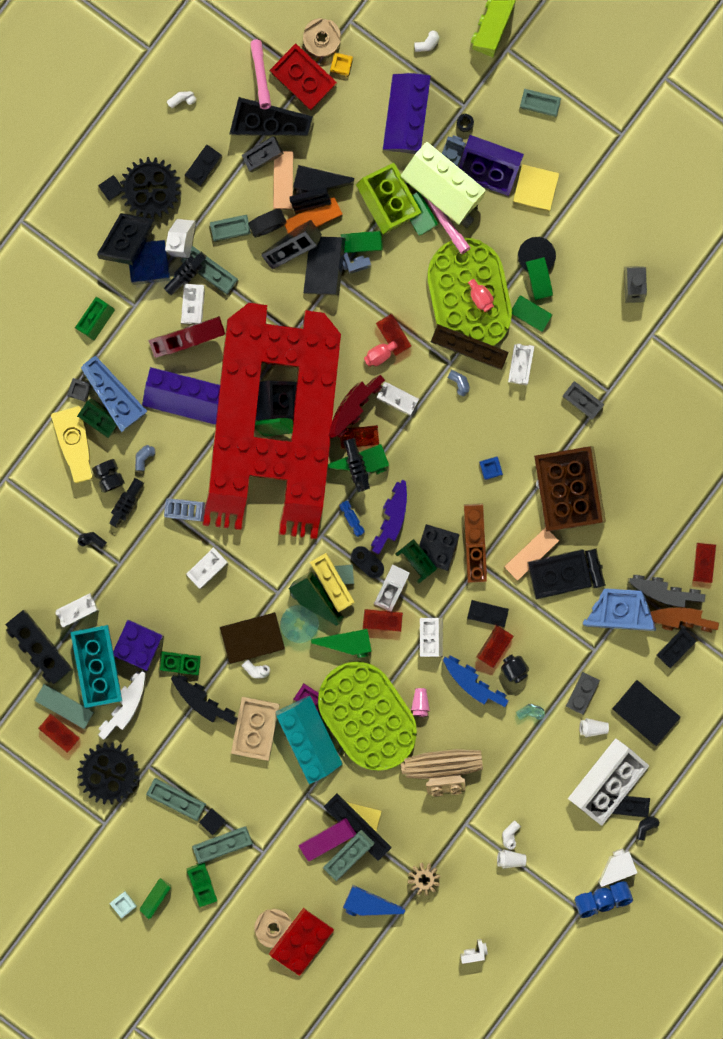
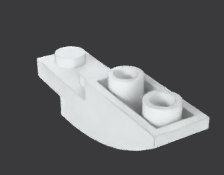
(131, 699)

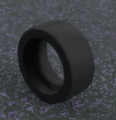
(267, 223)

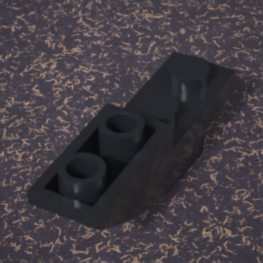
(195, 696)

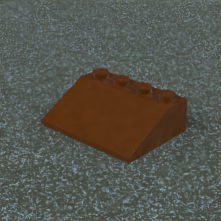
(570, 488)

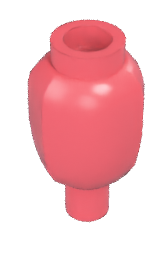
(481, 296)
(379, 354)

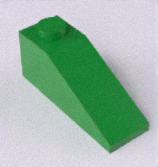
(374, 460)
(350, 642)

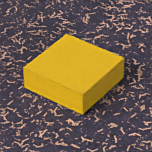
(341, 64)

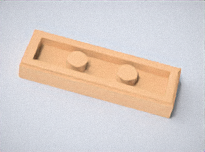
(283, 181)
(533, 550)

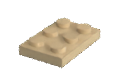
(255, 728)

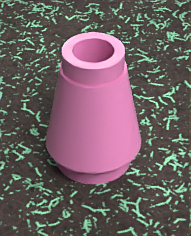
(420, 703)

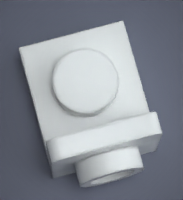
(471, 955)

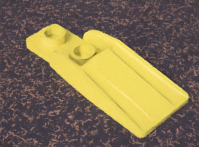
(73, 442)

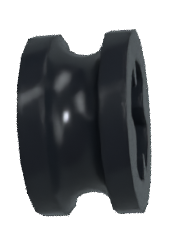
(460, 119)

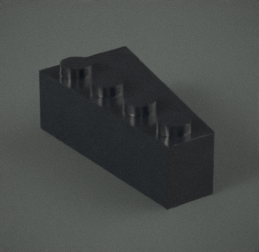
(274, 121)

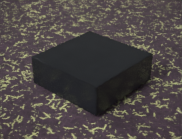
(110, 188)
(212, 821)

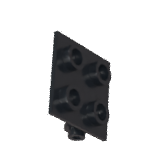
(439, 545)

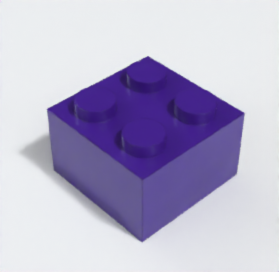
(138, 645)

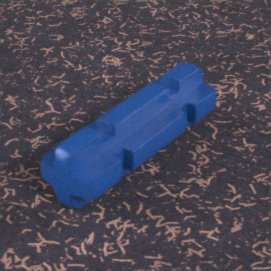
(352, 518)

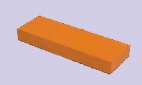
(318, 216)

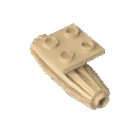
(443, 769)

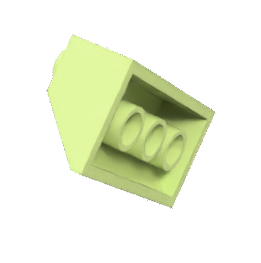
(443, 183)

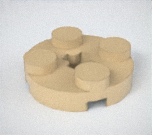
(322, 26)
(270, 917)

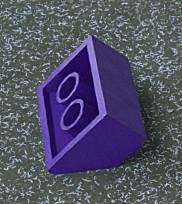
(490, 164)

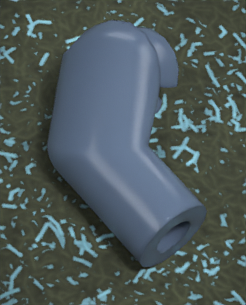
(462, 382)
(142, 455)

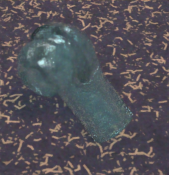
(531, 710)

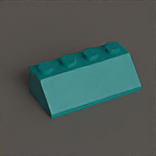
(96, 666)
(309, 739)

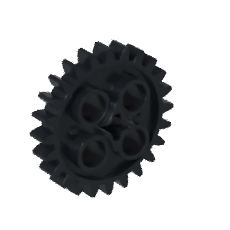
(151, 205)
(102, 789)

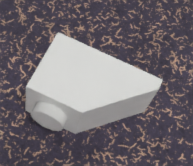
(180, 238)
(391, 588)
(617, 867)

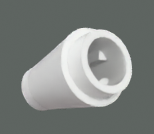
(593, 727)
(510, 859)

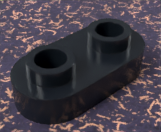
(367, 562)

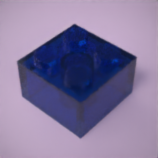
(151, 264)

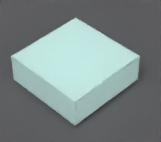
(123, 904)

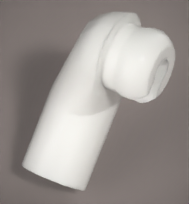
(256, 671)
(508, 835)

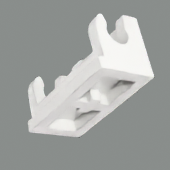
(192, 304)
(521, 364)
(397, 398)
(207, 568)
(76, 610)
(431, 637)

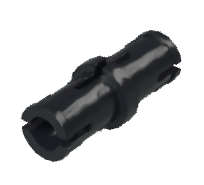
(595, 568)

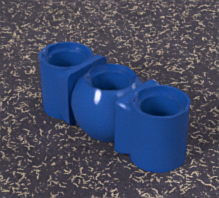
(603, 899)

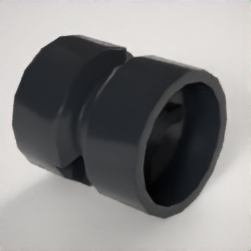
(108, 475)

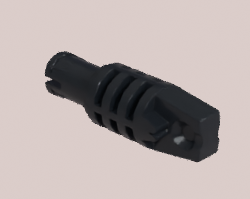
(185, 273)
(356, 466)
(126, 503)

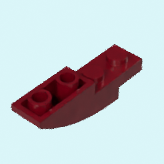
(187, 337)
(349, 408)

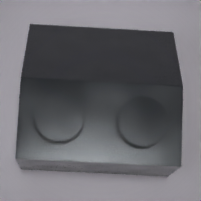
(276, 400)

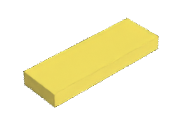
(332, 582)

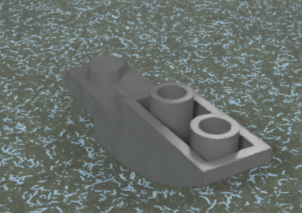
(657, 590)

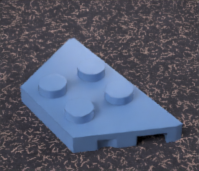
(621, 611)

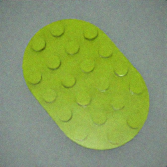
(451, 293)
(367, 716)

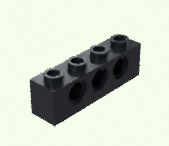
(61, 666)

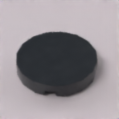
(534, 249)

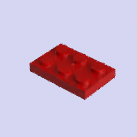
(303, 76)
(301, 941)

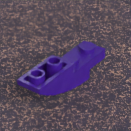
(396, 511)

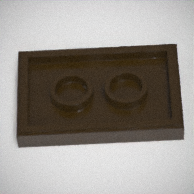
(252, 638)

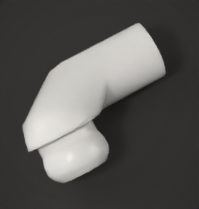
(429, 44)
(182, 96)

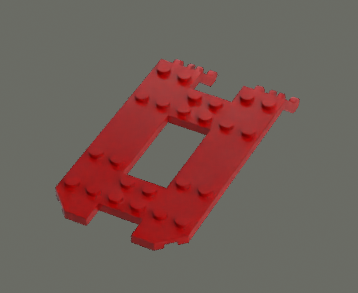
(241, 454)

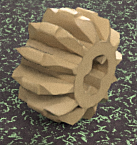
(419, 884)

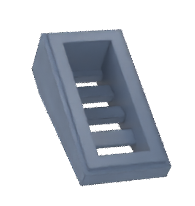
(173, 506)

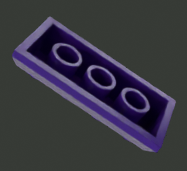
(406, 112)
(181, 395)

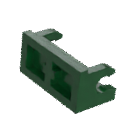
(98, 418)
(417, 559)

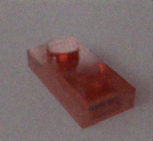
(392, 332)
(363, 435)
(704, 562)
(382, 620)
(494, 646)
(59, 733)

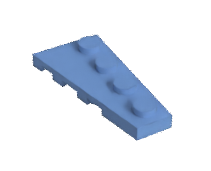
(117, 399)

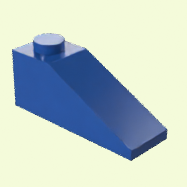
(365, 903)

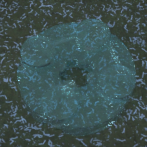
(293, 633)

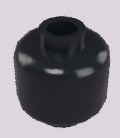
(515, 668)

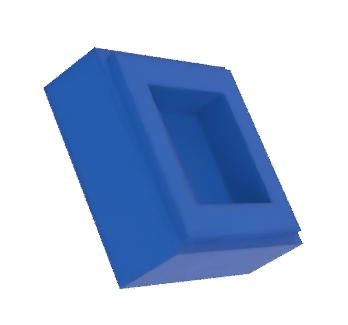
(491, 468)

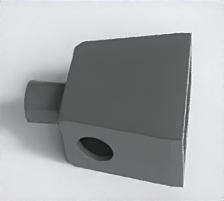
(635, 284)

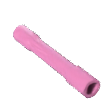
(263, 92)
(456, 237)

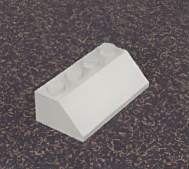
(613, 775)

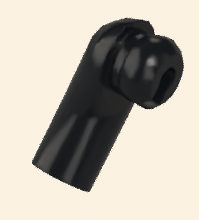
(91, 538)
(645, 825)

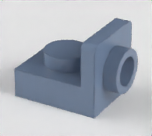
(453, 149)
(360, 263)

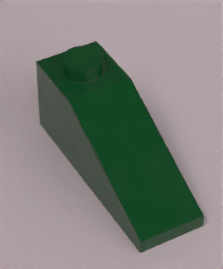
(312, 596)

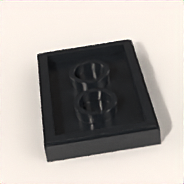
(126, 239)
(325, 267)
(559, 574)
(646, 712)

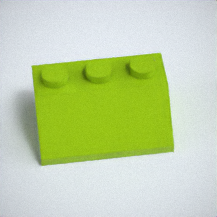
(492, 26)
(388, 198)

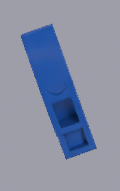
(466, 679)

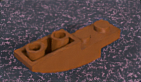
(475, 542)
(671, 618)

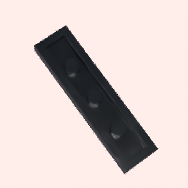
(341, 809)

